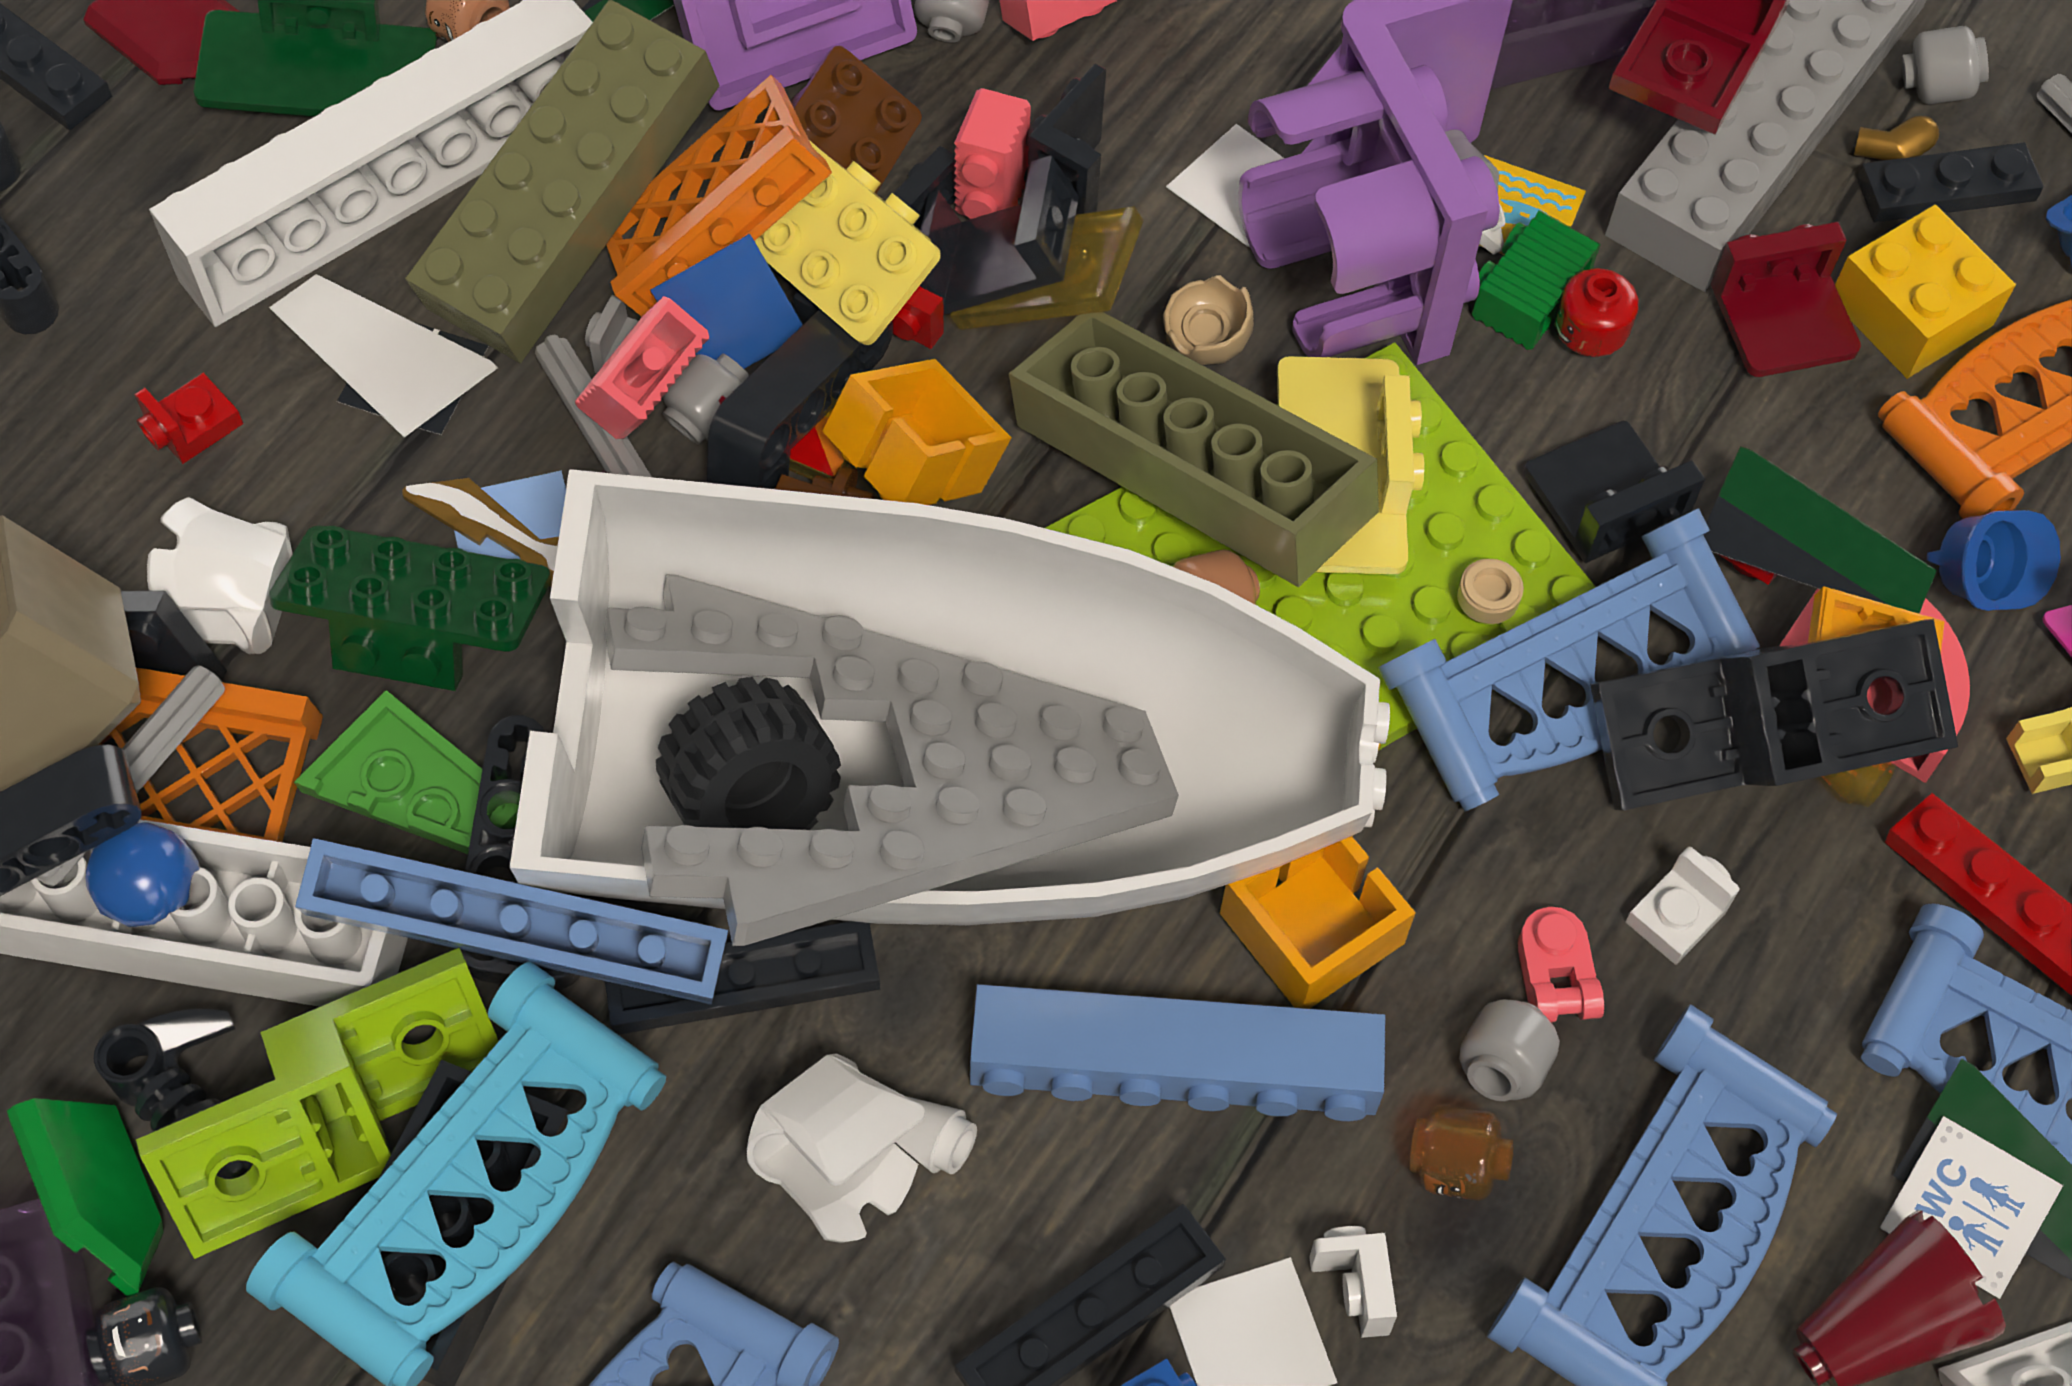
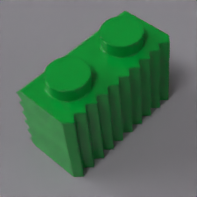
(1527, 283)

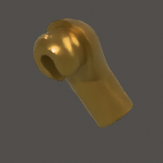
(1904, 141)

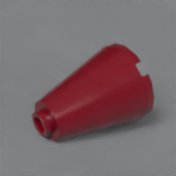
(1898, 1309)

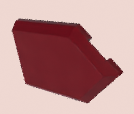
(155, 34)

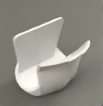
(222, 574)
(834, 1145)

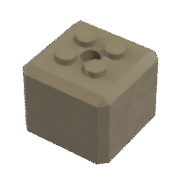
(61, 656)

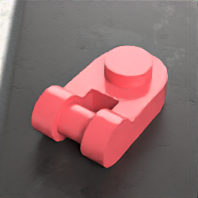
(1558, 946)

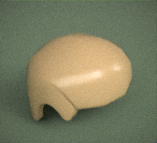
(1209, 320)

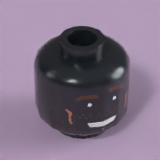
(143, 1339)

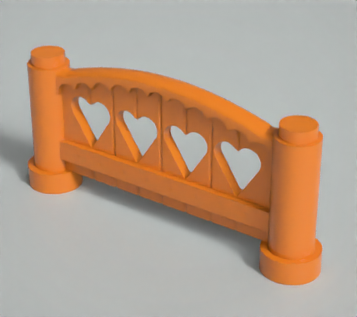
(1975, 464)

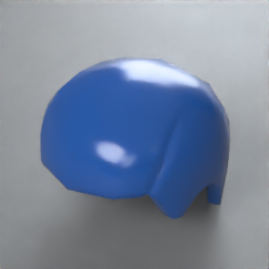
(141, 875)

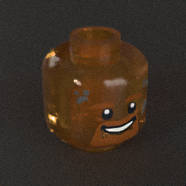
(1460, 1152)

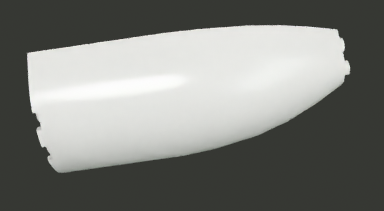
(1250, 712)

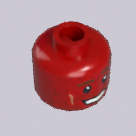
(1596, 312)

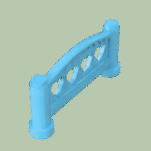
(344, 1283)

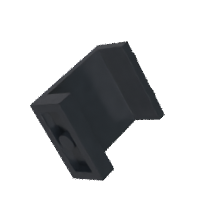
(1004, 249)

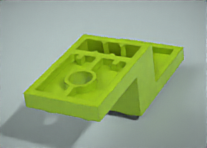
(321, 1116)

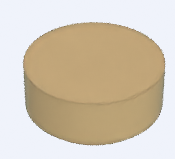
(1490, 591)

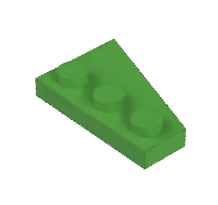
(403, 776)

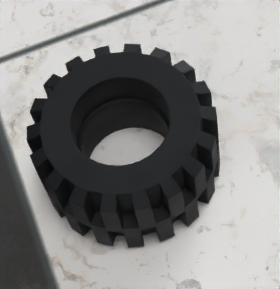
(748, 759)

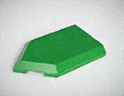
(90, 1184)

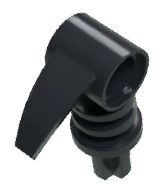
(161, 1087)

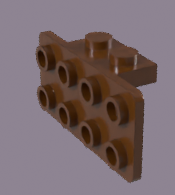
(854, 115)

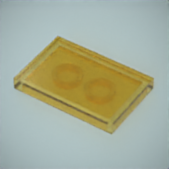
(1092, 277)

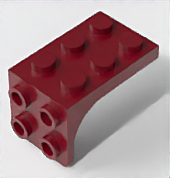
(1696, 56)

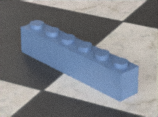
(511, 921)
(1178, 1052)

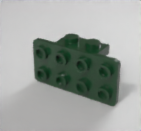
(300, 55)
(407, 604)

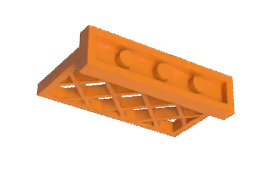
(740, 199)
(242, 711)

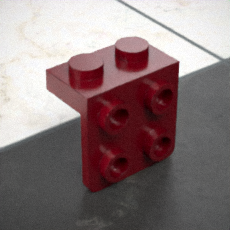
(1784, 301)

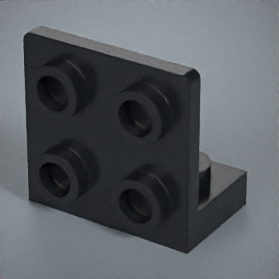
(1072, 134)
(1611, 489)

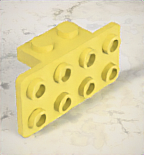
(851, 250)
(1373, 411)

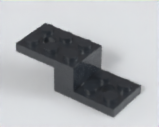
(1775, 715)

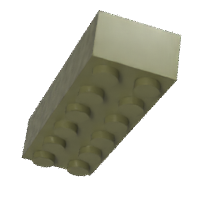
(564, 180)
(1196, 444)

